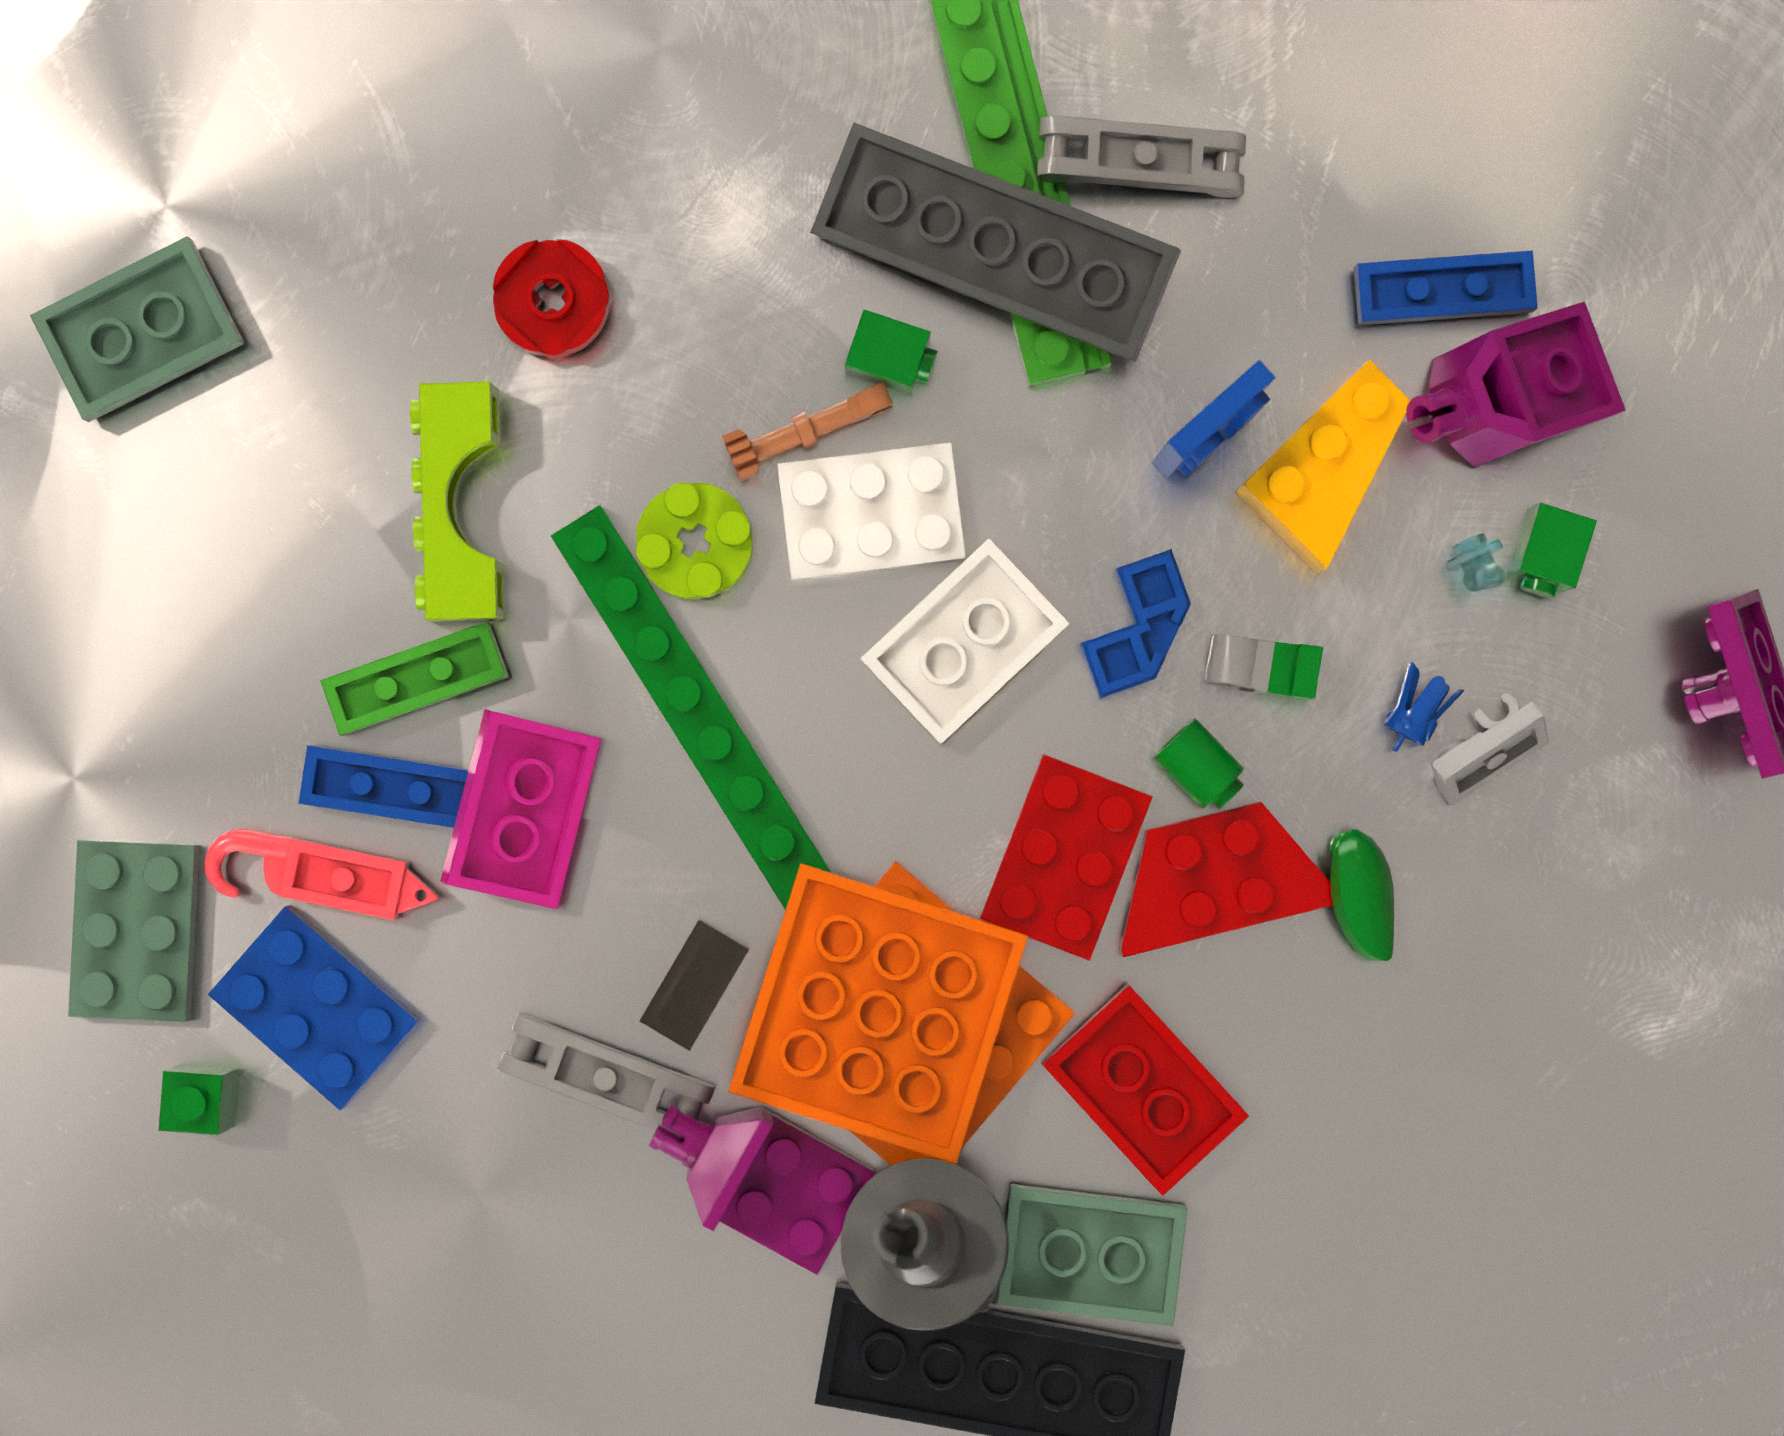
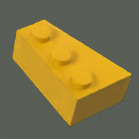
(1326, 466)

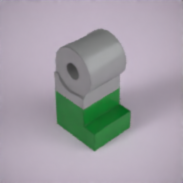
(1264, 666)

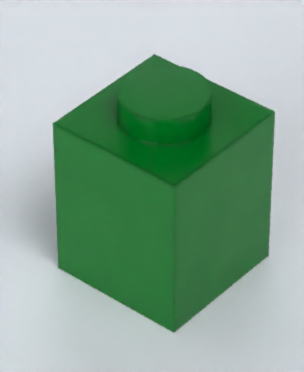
(890, 353)
(1551, 550)
(198, 1099)

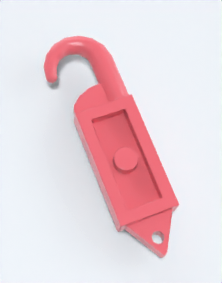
(322, 874)

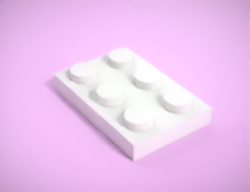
(871, 511)
(964, 641)

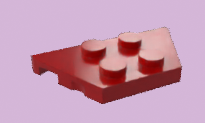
(1218, 878)

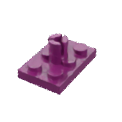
(1749, 682)

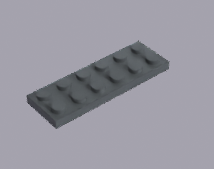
(995, 241)

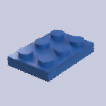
(1225, 413)
(314, 1007)

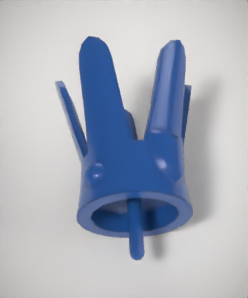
(1420, 720)

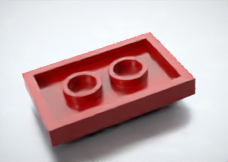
(1066, 857)
(1145, 1089)

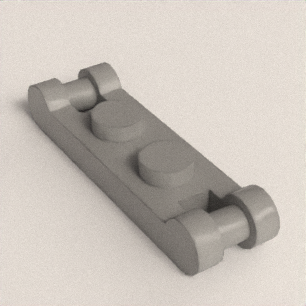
(1142, 155)
(600, 1074)

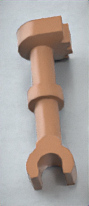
(804, 429)

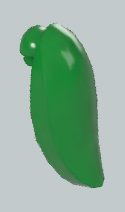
(1363, 894)

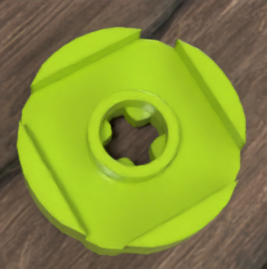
(661, 549)

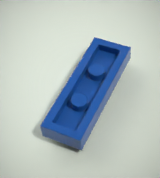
(1445, 287)
(382, 786)

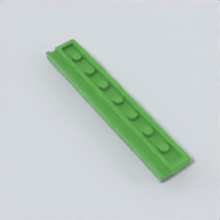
(1000, 122)

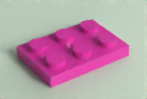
(520, 809)

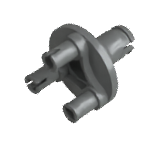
(957, 1253)

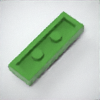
(414, 678)

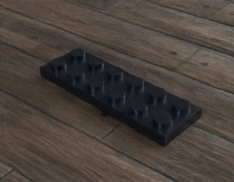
(999, 1375)

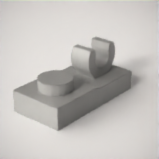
(1494, 749)

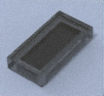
(694, 984)

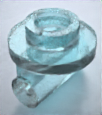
(1477, 562)

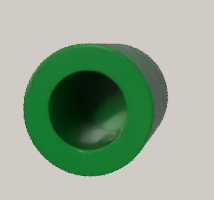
(1201, 765)

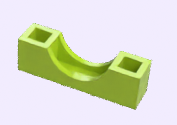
(455, 429)

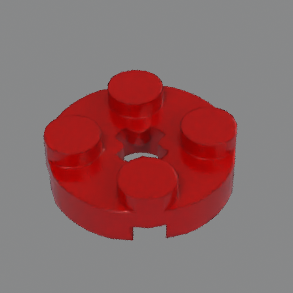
(550, 264)

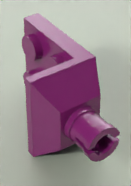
(1518, 386)
(765, 1179)

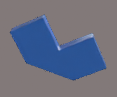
(1157, 608)

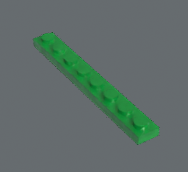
(688, 700)

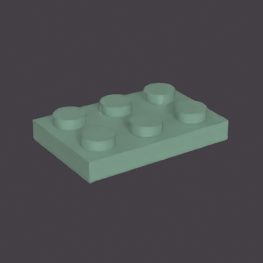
(137, 329)
(134, 930)
(1093, 1254)

